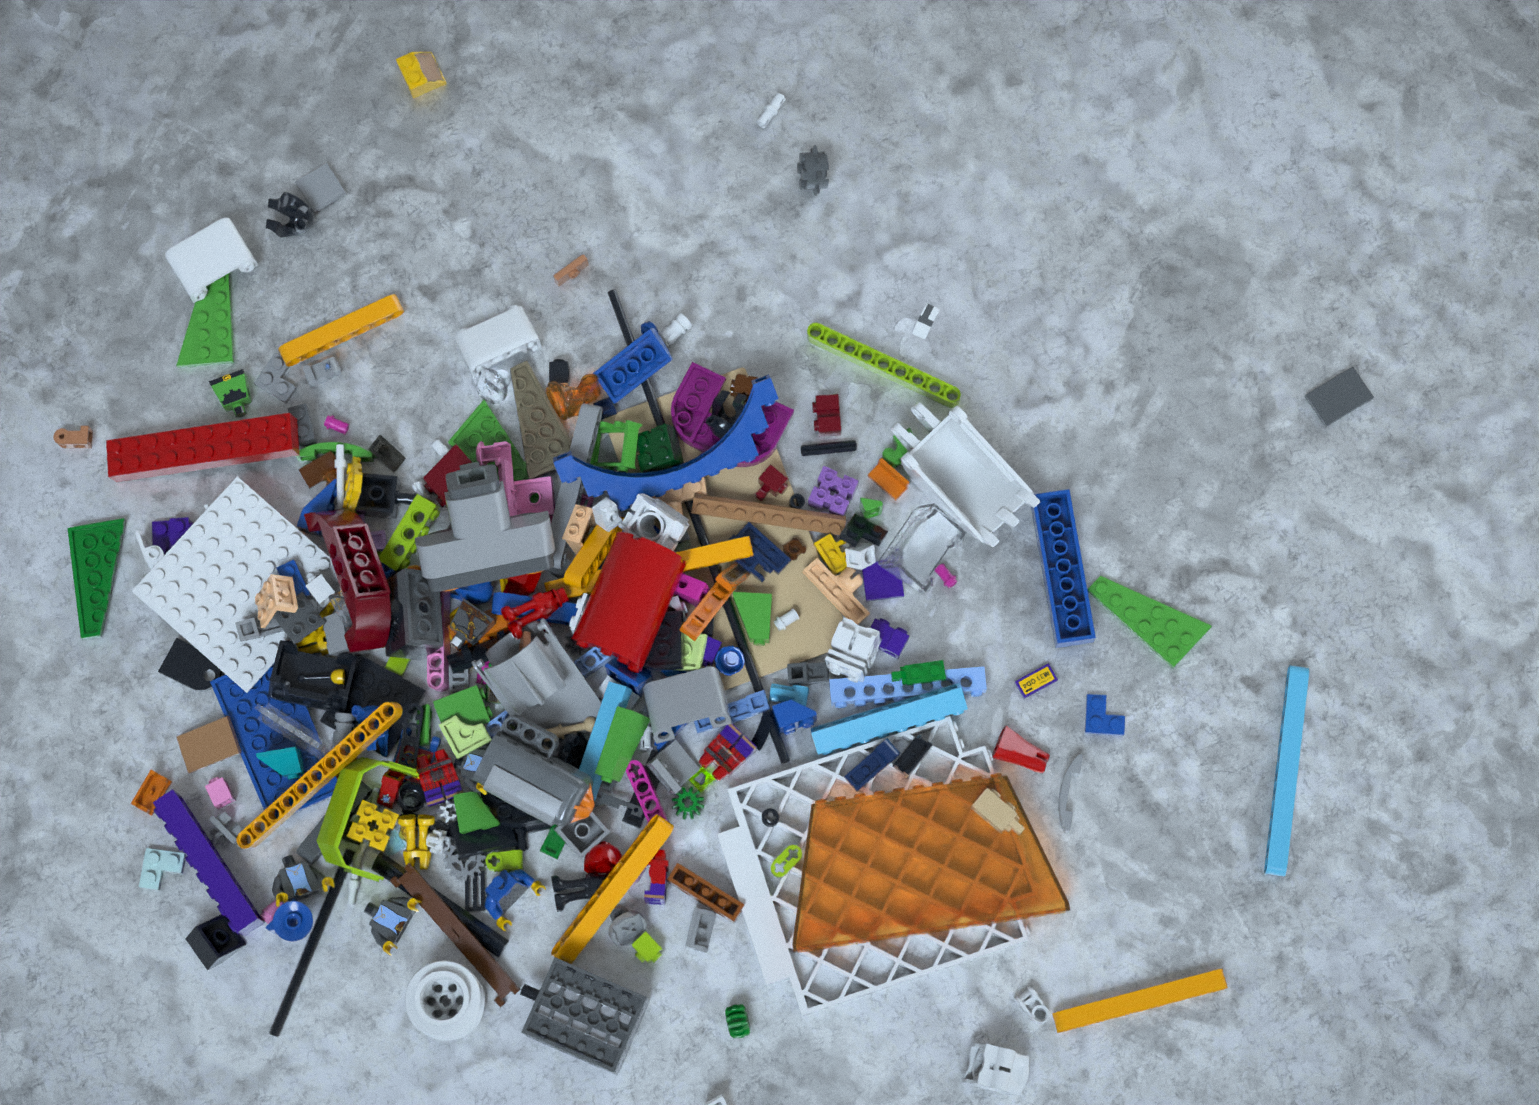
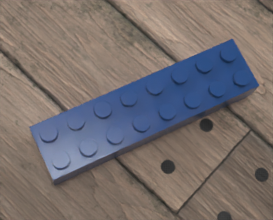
(1062, 569)

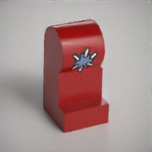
(389, 788)

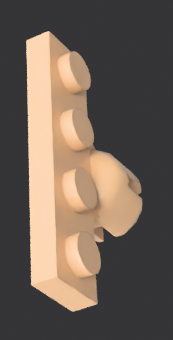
(675, 498)
(838, 589)

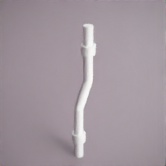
(340, 464)
(353, 883)

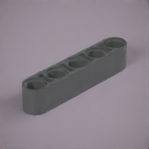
(309, 848)

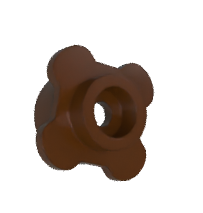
(799, 548)

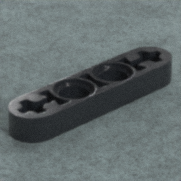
(407, 740)

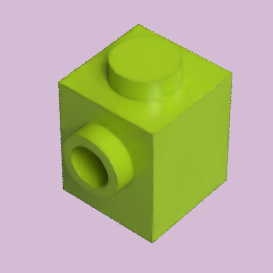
(647, 948)

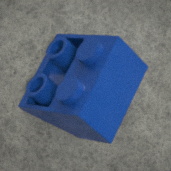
(792, 715)

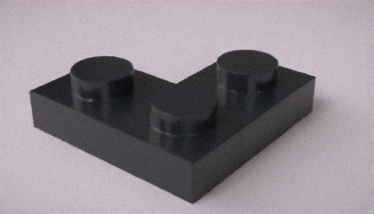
(860, 528)

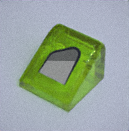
(702, 780)

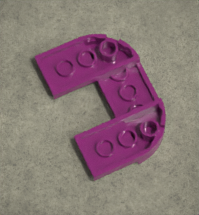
(692, 408)

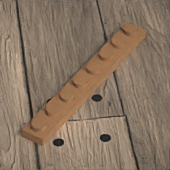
(768, 514)

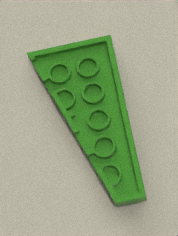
(210, 329)

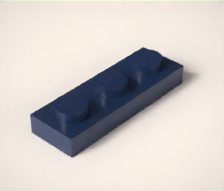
(765, 548)

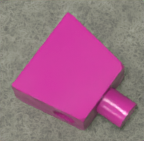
(691, 590)

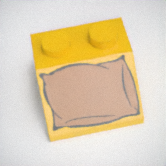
(420, 72)

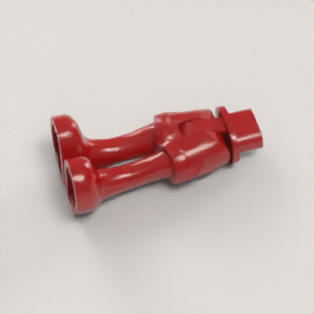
(543, 605)

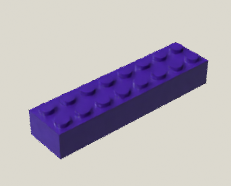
(208, 862)

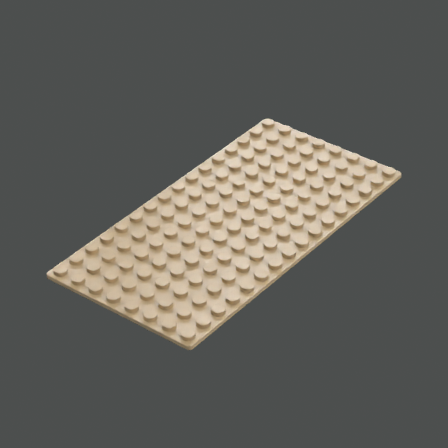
(790, 589)

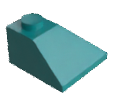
(285, 761)

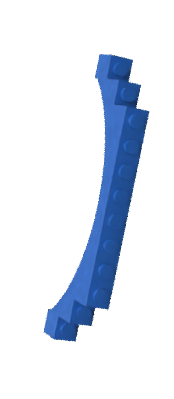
(730, 450)

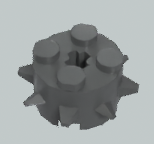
(813, 170)

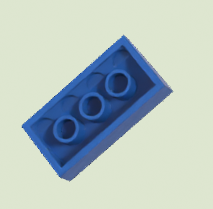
(633, 365)

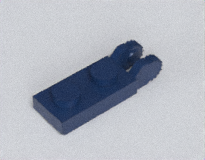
(751, 563)

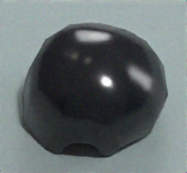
(411, 797)

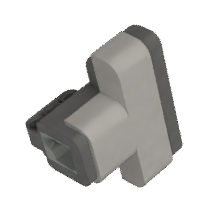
(483, 537)

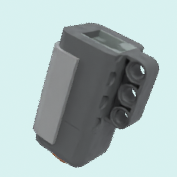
(531, 777)

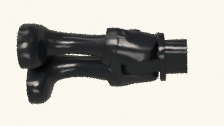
(590, 883)

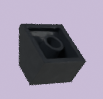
(214, 941)

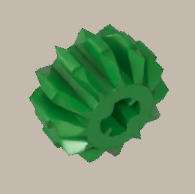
(694, 800)
(737, 1021)

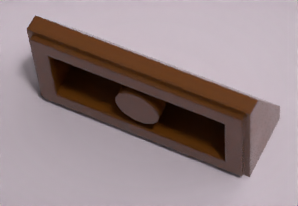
(315, 470)

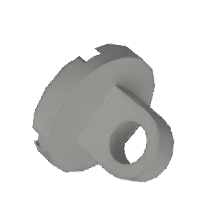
(626, 926)

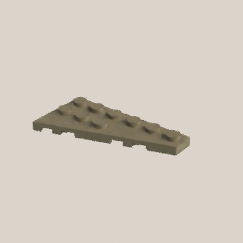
(539, 424)

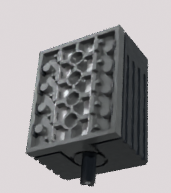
(584, 1015)

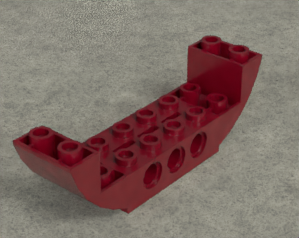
(358, 576)

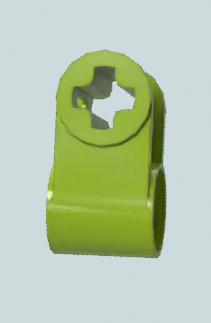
(509, 860)

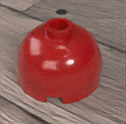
(602, 858)

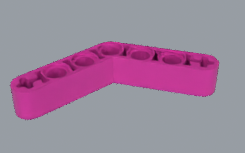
(646, 796)

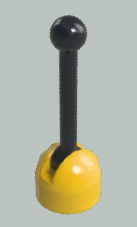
(336, 676)

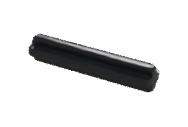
(828, 448)

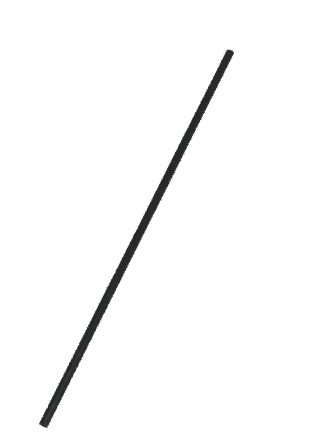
(703, 540)

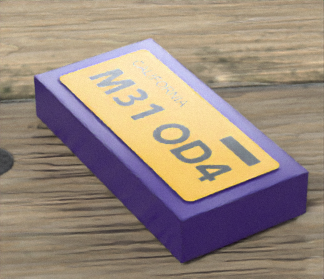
(1036, 681)

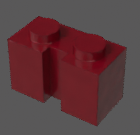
(828, 415)

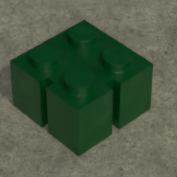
(659, 449)

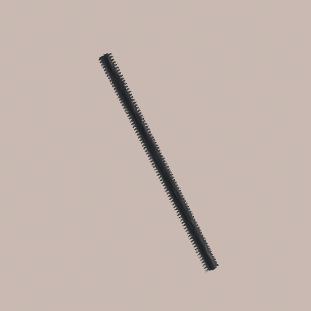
(309, 949)

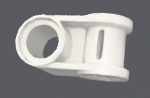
(1031, 1005)

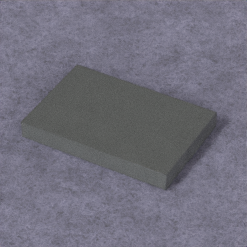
(1339, 396)

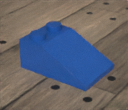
(632, 680)

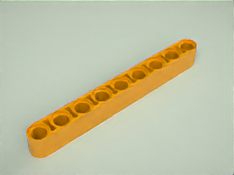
(612, 889)
(1139, 1000)

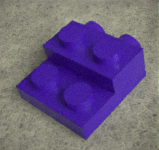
(167, 533)

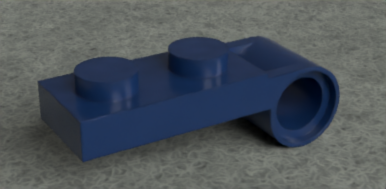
(872, 765)

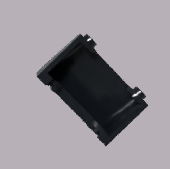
(313, 693)

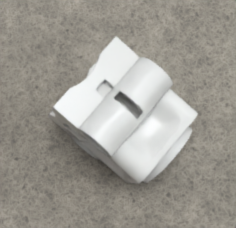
(996, 1069)

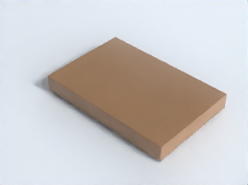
(208, 744)

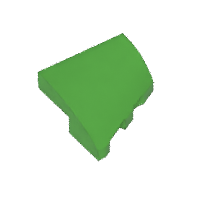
(473, 813)

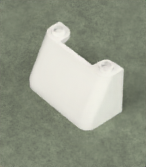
(209, 257)
(497, 339)

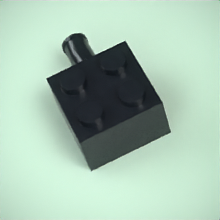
(381, 496)

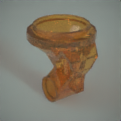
(568, 399)

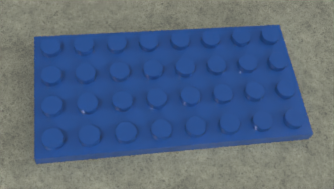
(257, 738)

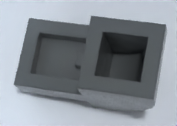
(807, 674)

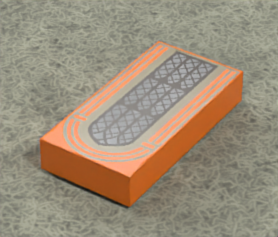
(732, 576)

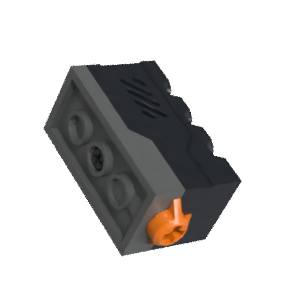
(414, 616)

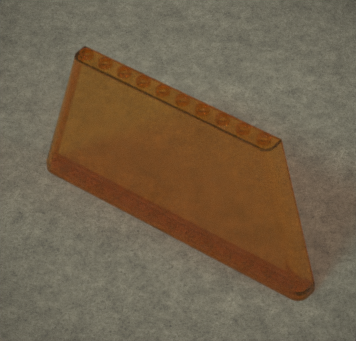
(918, 866)

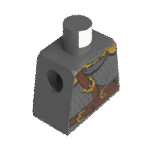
(469, 624)

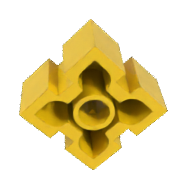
(377, 838)

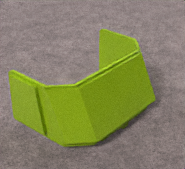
(340, 808)

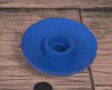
(283, 917)

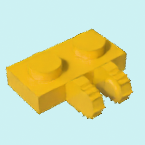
(831, 554)

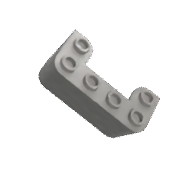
(685, 700)

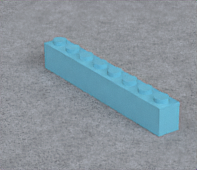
(889, 718)

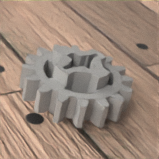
(465, 869)

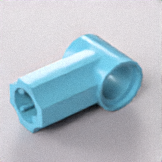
(783, 693)

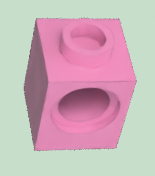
(220, 792)

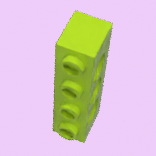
(409, 521)

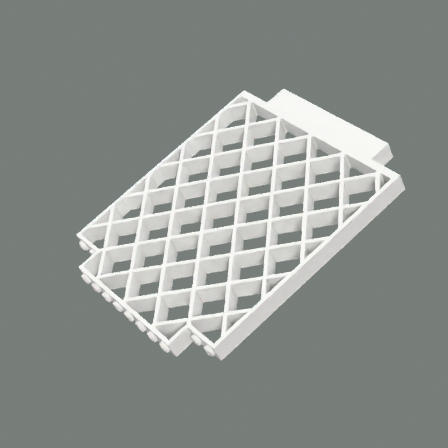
(754, 893)

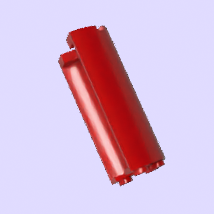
(630, 599)

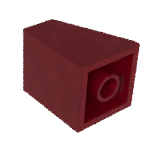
(436, 479)

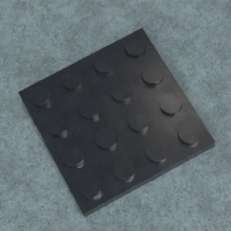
(375, 686)

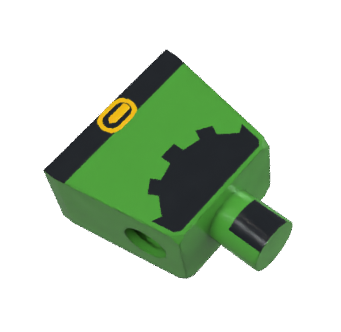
(233, 392)

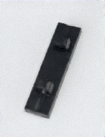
(463, 659)

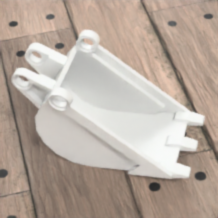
(963, 473)

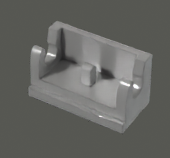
(700, 930)

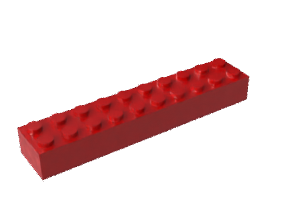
(202, 447)

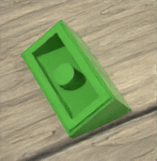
(870, 508)
(425, 739)

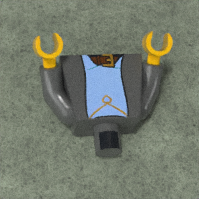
(469, 766)
(298, 881)
(390, 920)

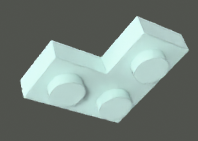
(155, 863)

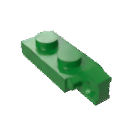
(920, 673)

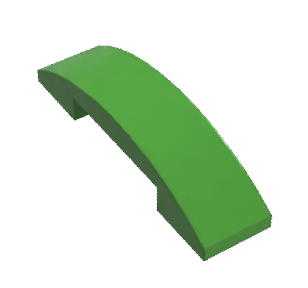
(311, 452)

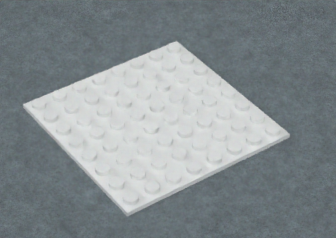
(219, 569)

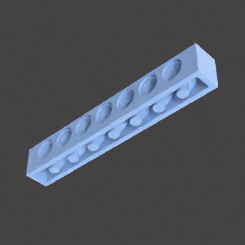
(837, 687)

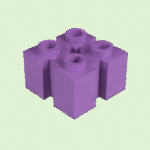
(828, 482)

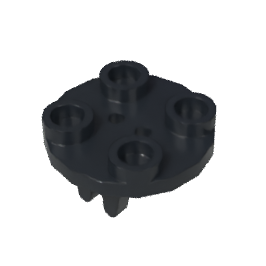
(572, 749)

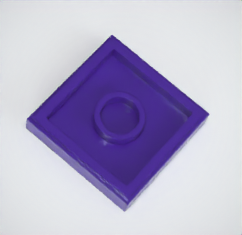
(881, 584)

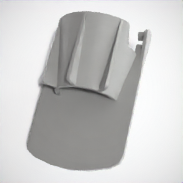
(538, 681)

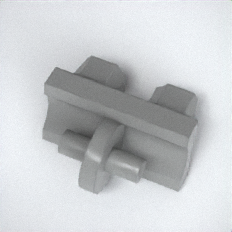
(220, 823)

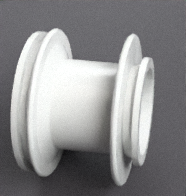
(422, 988)

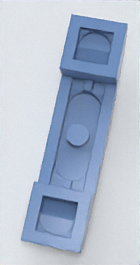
(739, 710)

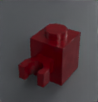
(773, 482)

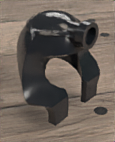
(298, 211)
(719, 421)

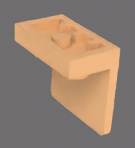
(275, 595)

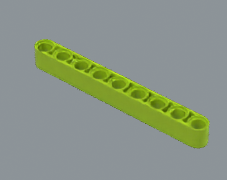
(878, 357)

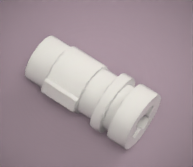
(675, 329)

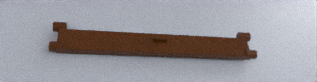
(457, 933)

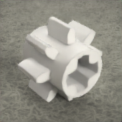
(445, 813)
(438, 841)

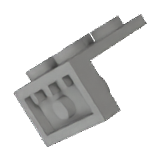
(673, 767)

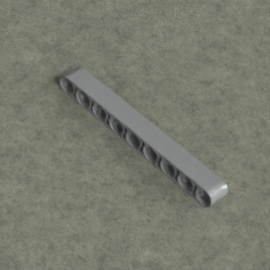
(571, 493)

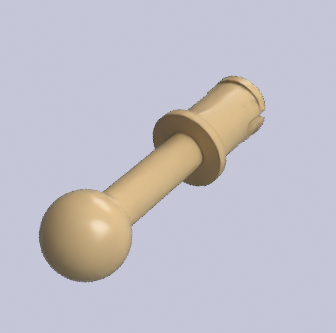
(560, 731)

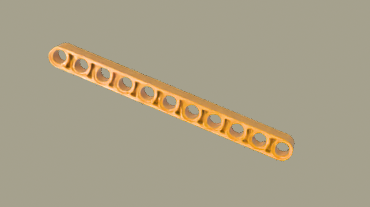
(695, 558)
(310, 777)

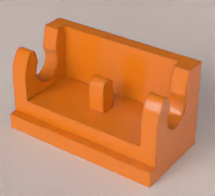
(150, 790)

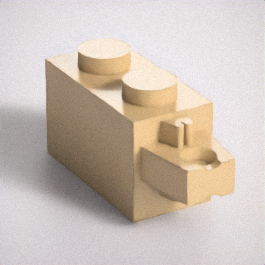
(997, 812)

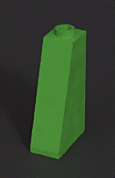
(620, 743)

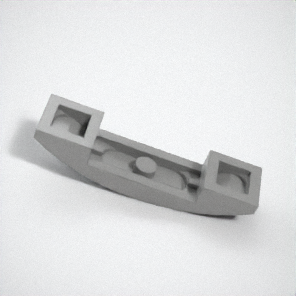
(251, 628)
(1066, 816)

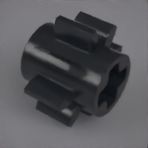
(573, 648)

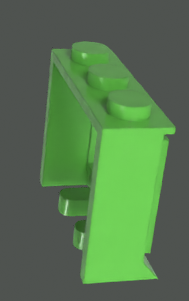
(630, 432)

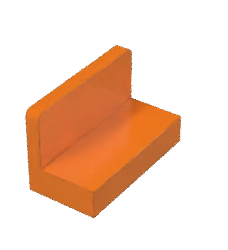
(889, 479)

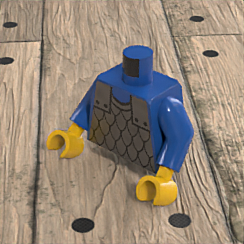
(505, 891)

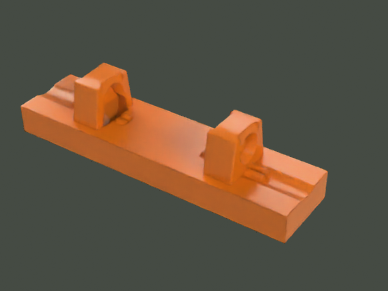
(705, 611)

